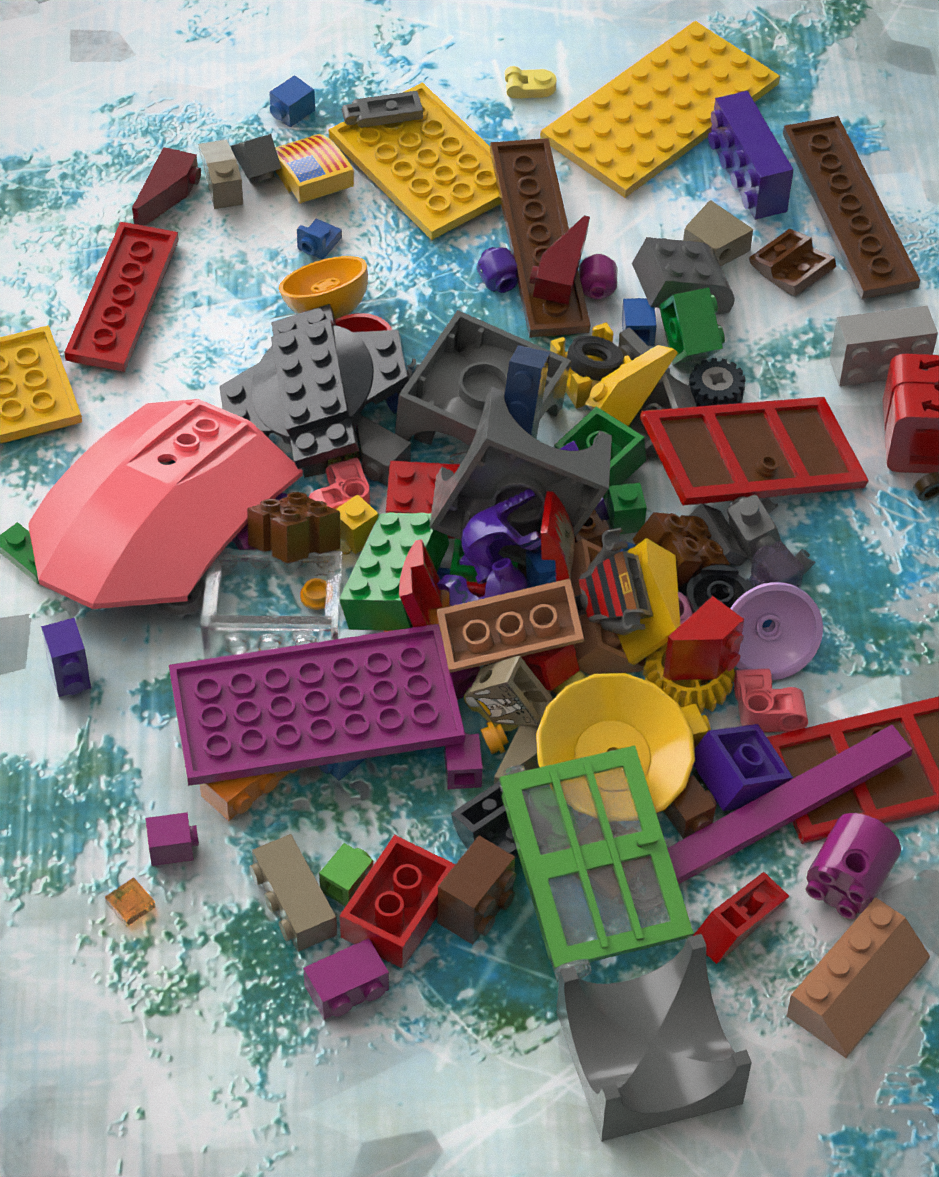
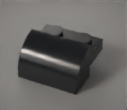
(486, 818)

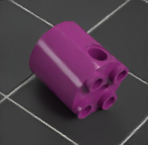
(853, 864)

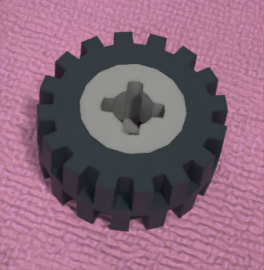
(717, 383)

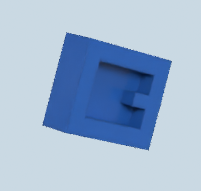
(318, 238)

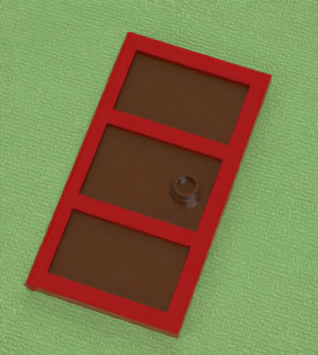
(753, 450)
(890, 796)

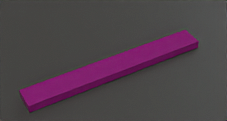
(787, 803)

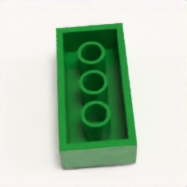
(372, 590)

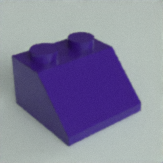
(739, 765)

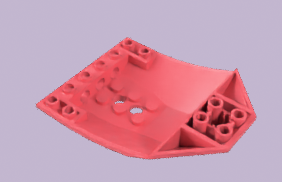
(148, 531)

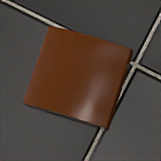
(792, 262)

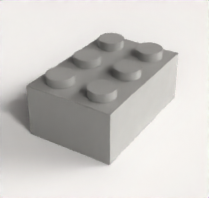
(869, 341)

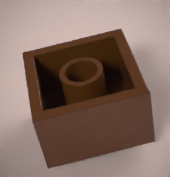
(476, 890)

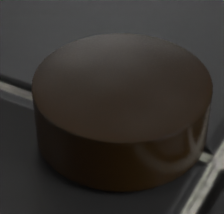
(927, 487)

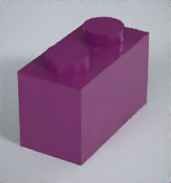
(346, 979)

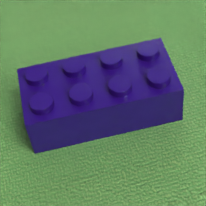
(751, 155)

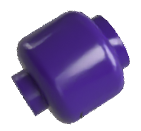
(498, 269)

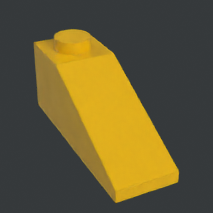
(628, 387)

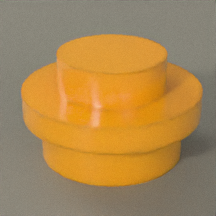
(314, 594)
(494, 737)

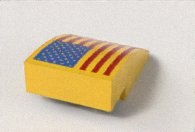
(313, 168)

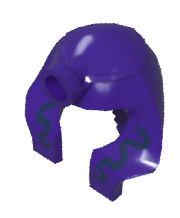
(491, 531)
(502, 580)

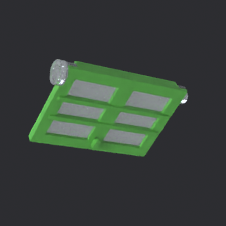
(594, 858)

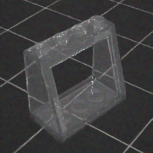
(249, 633)

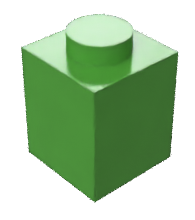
(344, 873)

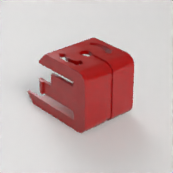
(912, 414)

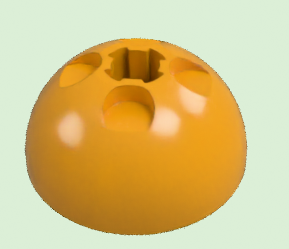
(330, 281)

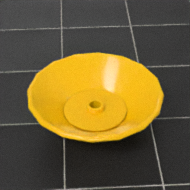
(617, 713)

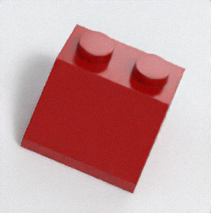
(704, 643)

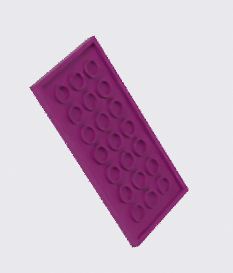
(315, 704)

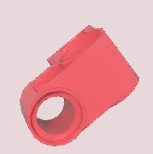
(345, 481)
(769, 708)

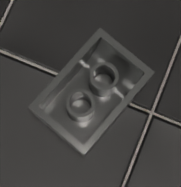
(679, 267)

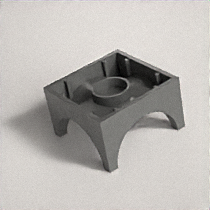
(458, 372)
(508, 462)
(651, 1046)

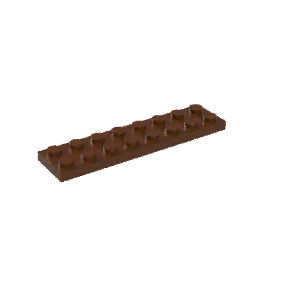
(851, 208)
(533, 223)

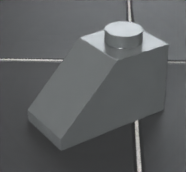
(257, 157)
(378, 448)

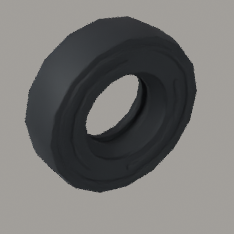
(596, 347)

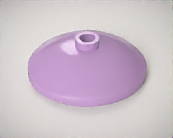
(790, 638)

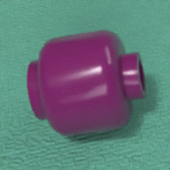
(598, 276)

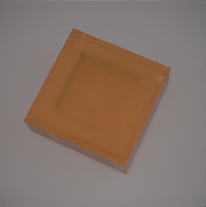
(130, 902)

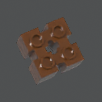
(293, 527)
(686, 539)

